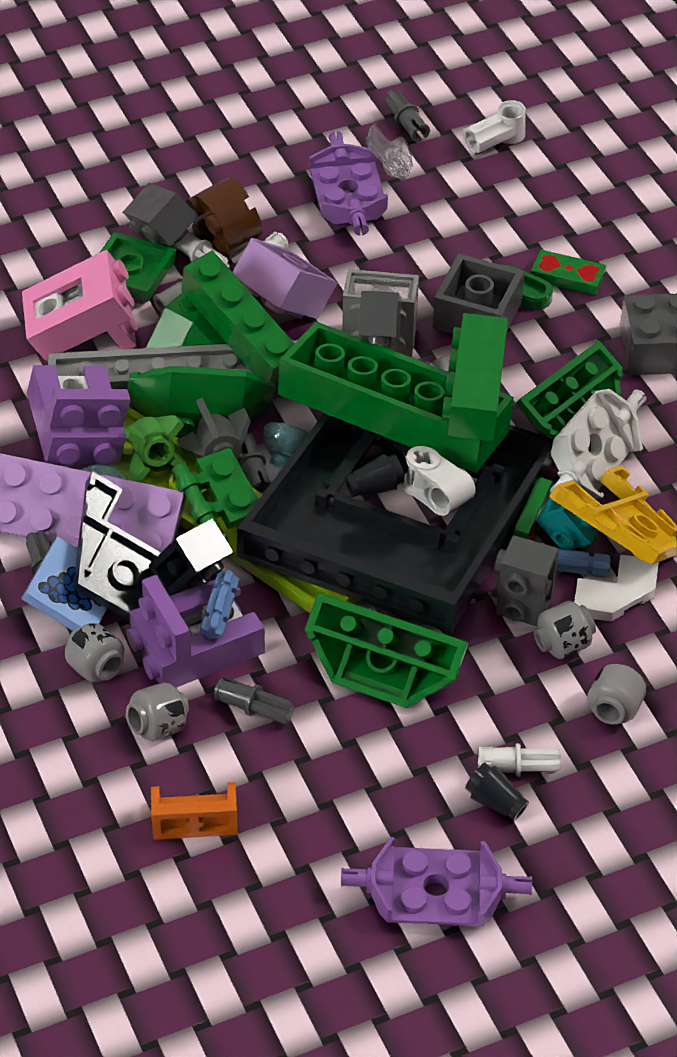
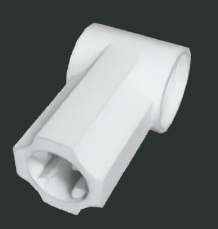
(504, 127)

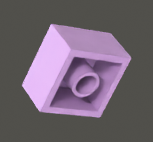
(284, 279)

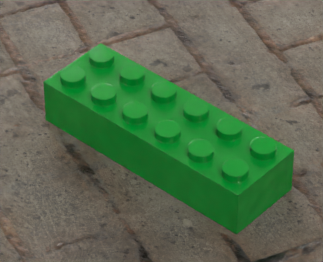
(381, 393)

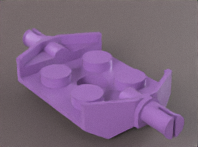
(342, 169)
(470, 876)

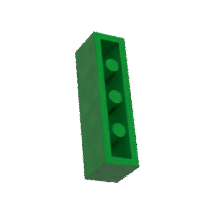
(236, 315)
(475, 377)

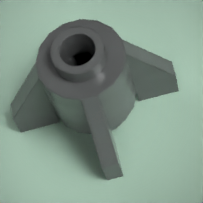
(216, 433)

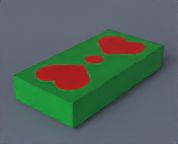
(569, 272)
(527, 526)

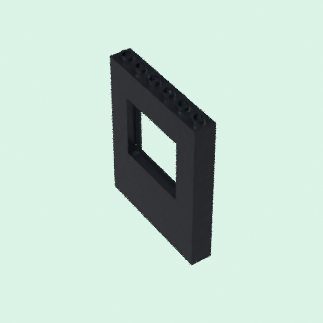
(380, 553)

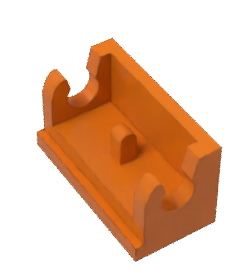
(194, 815)

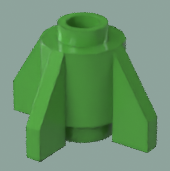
(153, 444)

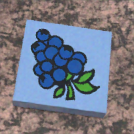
(53, 589)

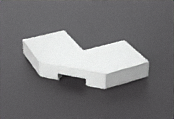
(609, 600)

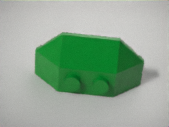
(184, 326)
(176, 389)
(567, 390)
(382, 652)

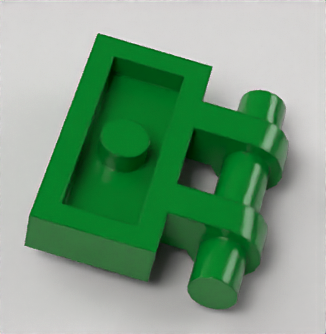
(225, 484)

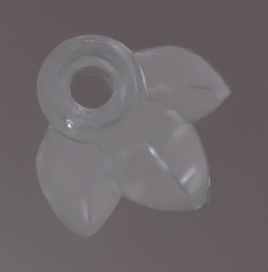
(394, 155)

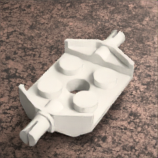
(613, 432)

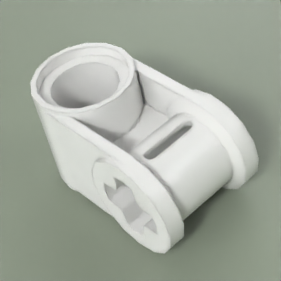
(436, 483)

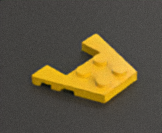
(627, 520)

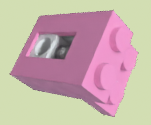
(80, 306)

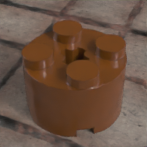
(225, 216)

